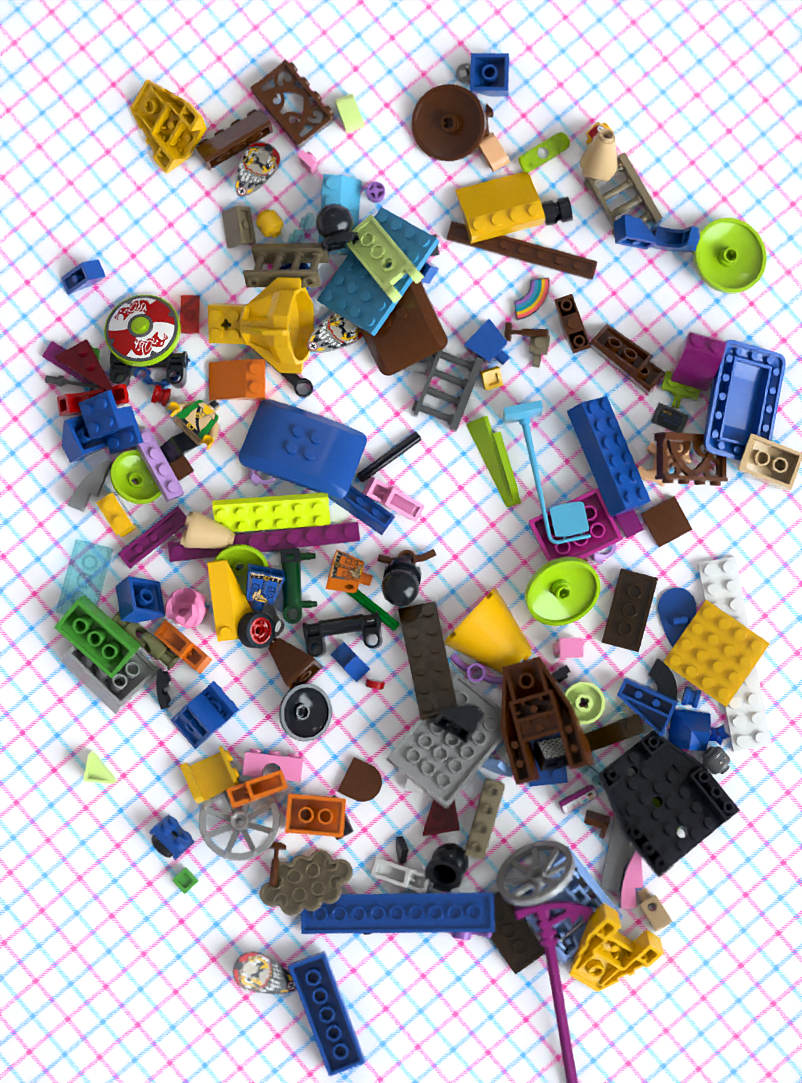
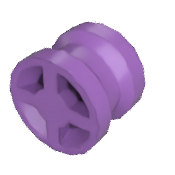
(375, 187)

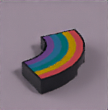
(533, 299)

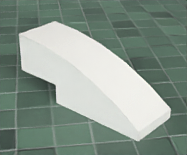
(401, 875)

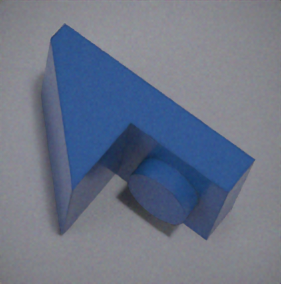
(350, 661)

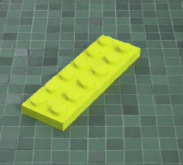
(273, 512)

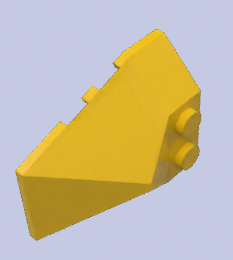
(168, 123)

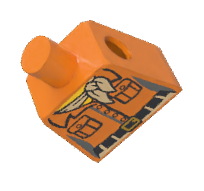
(346, 573)

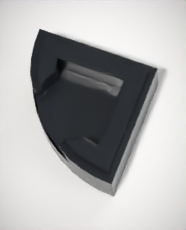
(401, 849)

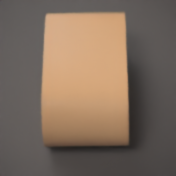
(493, 152)

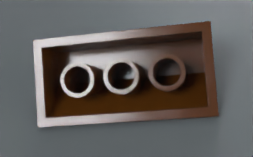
(234, 139)

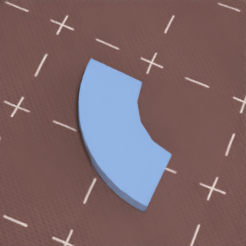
(497, 767)

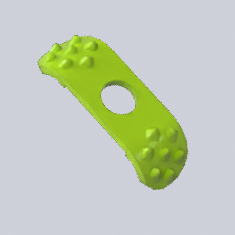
(555, 145)

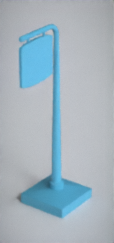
(566, 518)

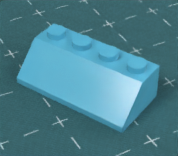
(343, 191)

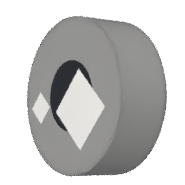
(463, 73)

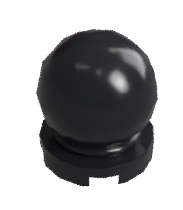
(335, 226)
(401, 582)
(447, 867)

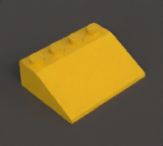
(500, 207)

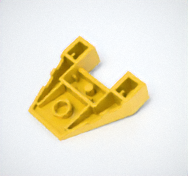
(609, 955)

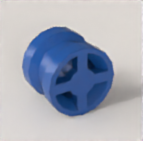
(691, 697)

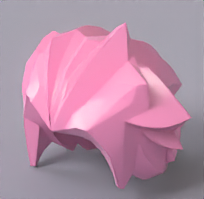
(186, 607)

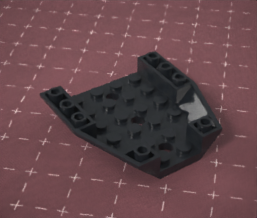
(687, 798)

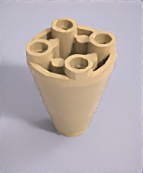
(600, 157)
(205, 533)

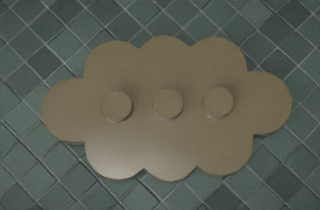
(307, 883)

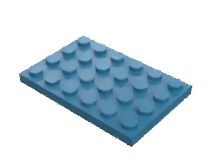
(357, 294)

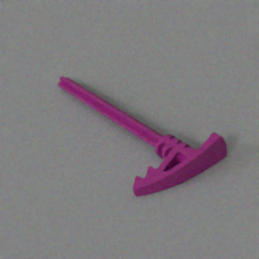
(548, 941)

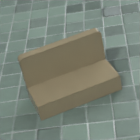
(238, 226)

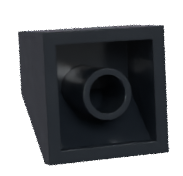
(460, 720)

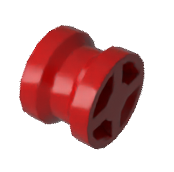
(161, 395)

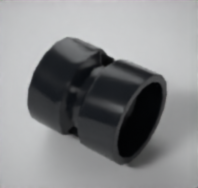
(557, 211)

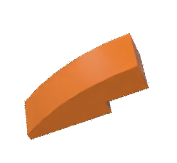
(182, 646)
(256, 789)

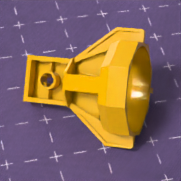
(266, 324)

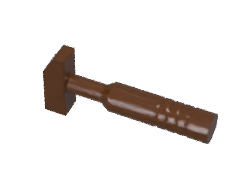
(523, 332)
(275, 862)

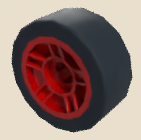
(256, 630)

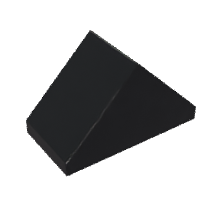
(177, 447)

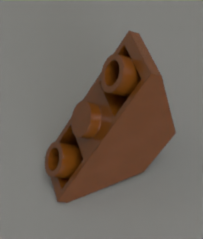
(571, 323)

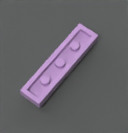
(159, 466)

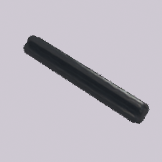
(388, 457)

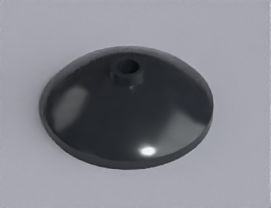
(314, 715)

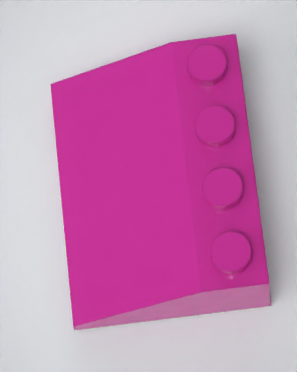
(601, 528)

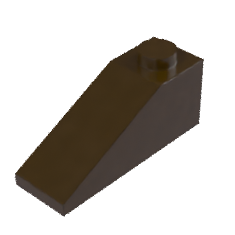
(614, 732)

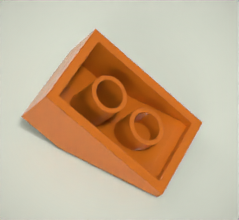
(237, 380)
(315, 815)

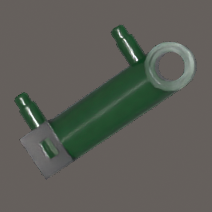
(291, 586)

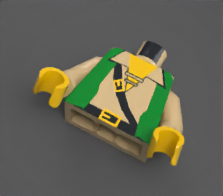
(197, 420)

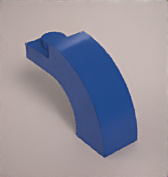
(676, 239)

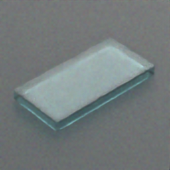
(84, 574)

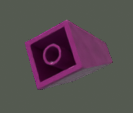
(698, 361)

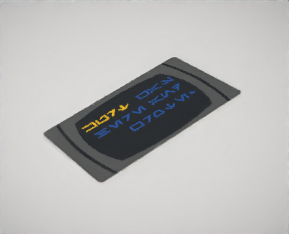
(669, 418)

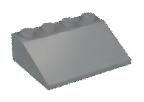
(113, 691)

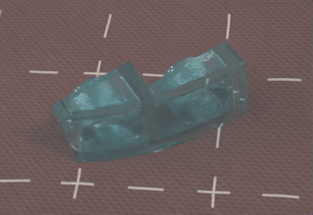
(299, 235)

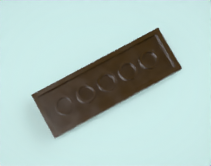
(427, 659)

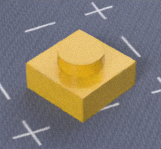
(491, 378)

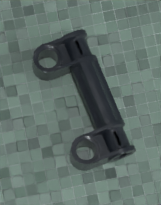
(175, 363)
(341, 626)

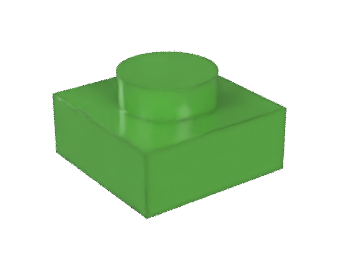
(185, 880)

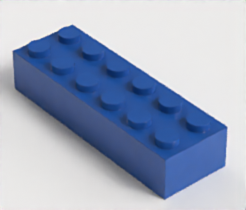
(608, 456)
(327, 1013)

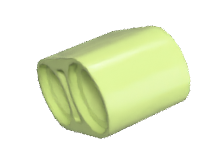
(349, 113)

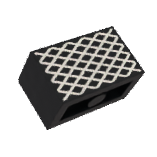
(550, 754)

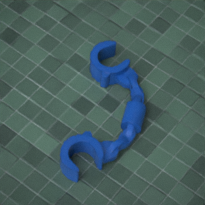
(149, 380)

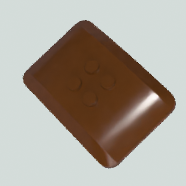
(408, 333)

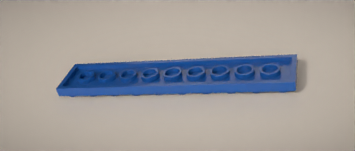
(403, 914)

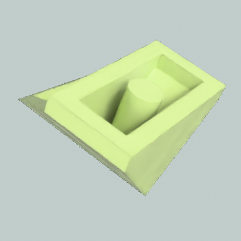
(97, 771)

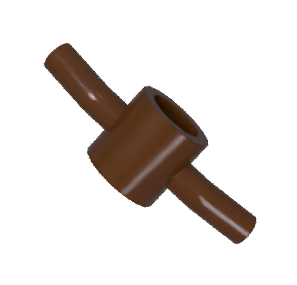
(417, 558)

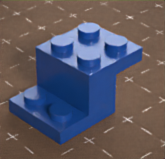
(108, 421)
(204, 714)

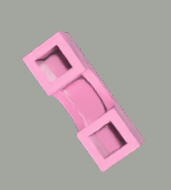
(568, 648)
(256, 761)

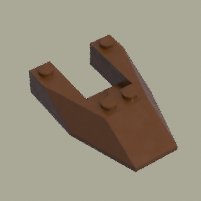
(534, 709)

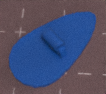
(676, 612)

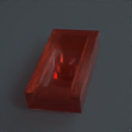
(190, 314)

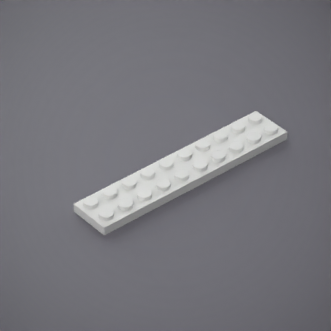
(746, 710)

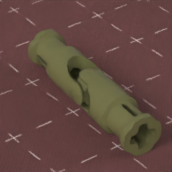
(151, 644)

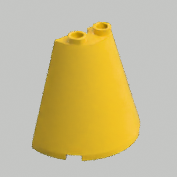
(491, 635)

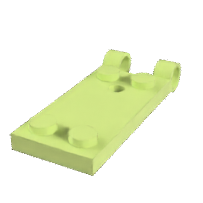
(376, 251)

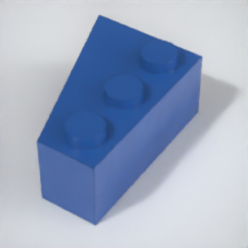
(648, 703)

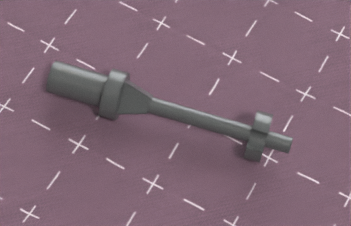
(60, 381)

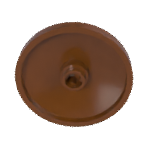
(448, 122)

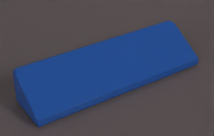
(365, 510)

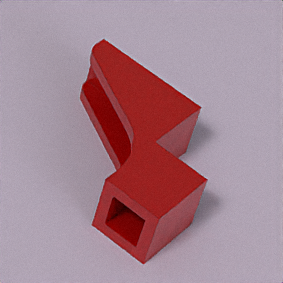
(69, 405)

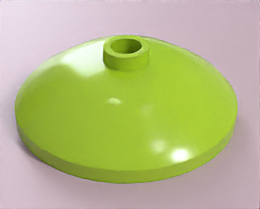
(131, 467)
(242, 555)

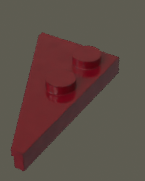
(84, 361)
(441, 819)

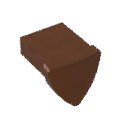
(597, 820)

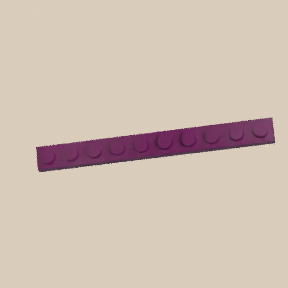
(275, 541)

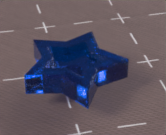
(718, 734)

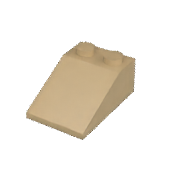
(770, 462)

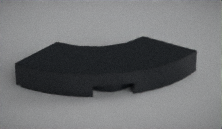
(664, 678)

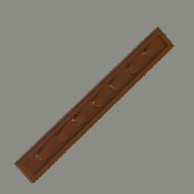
(527, 252)

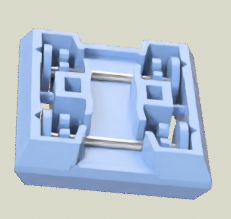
(571, 892)

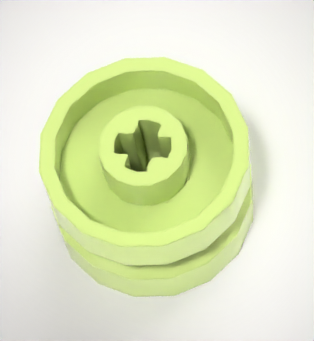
(594, 701)

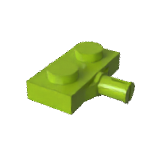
(678, 390)

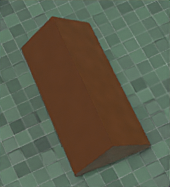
(627, 358)

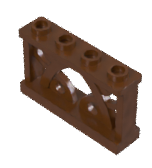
(266, 98)
(672, 441)

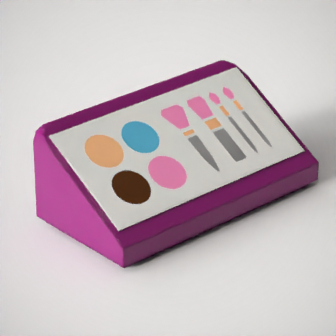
(578, 799)

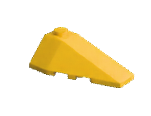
(227, 600)

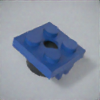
(170, 838)

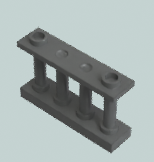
(459, 402)

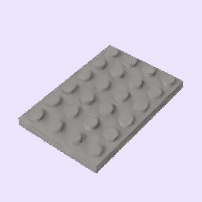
(442, 761)

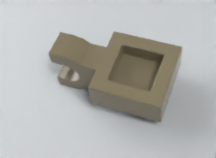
(539, 346)

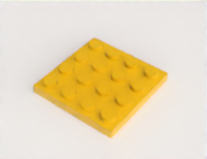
(716, 653)

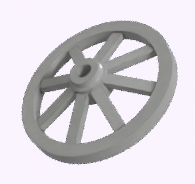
(237, 816)
(537, 875)

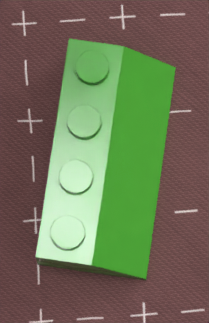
(97, 636)

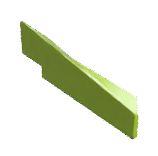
(496, 459)

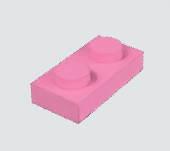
(307, 161)

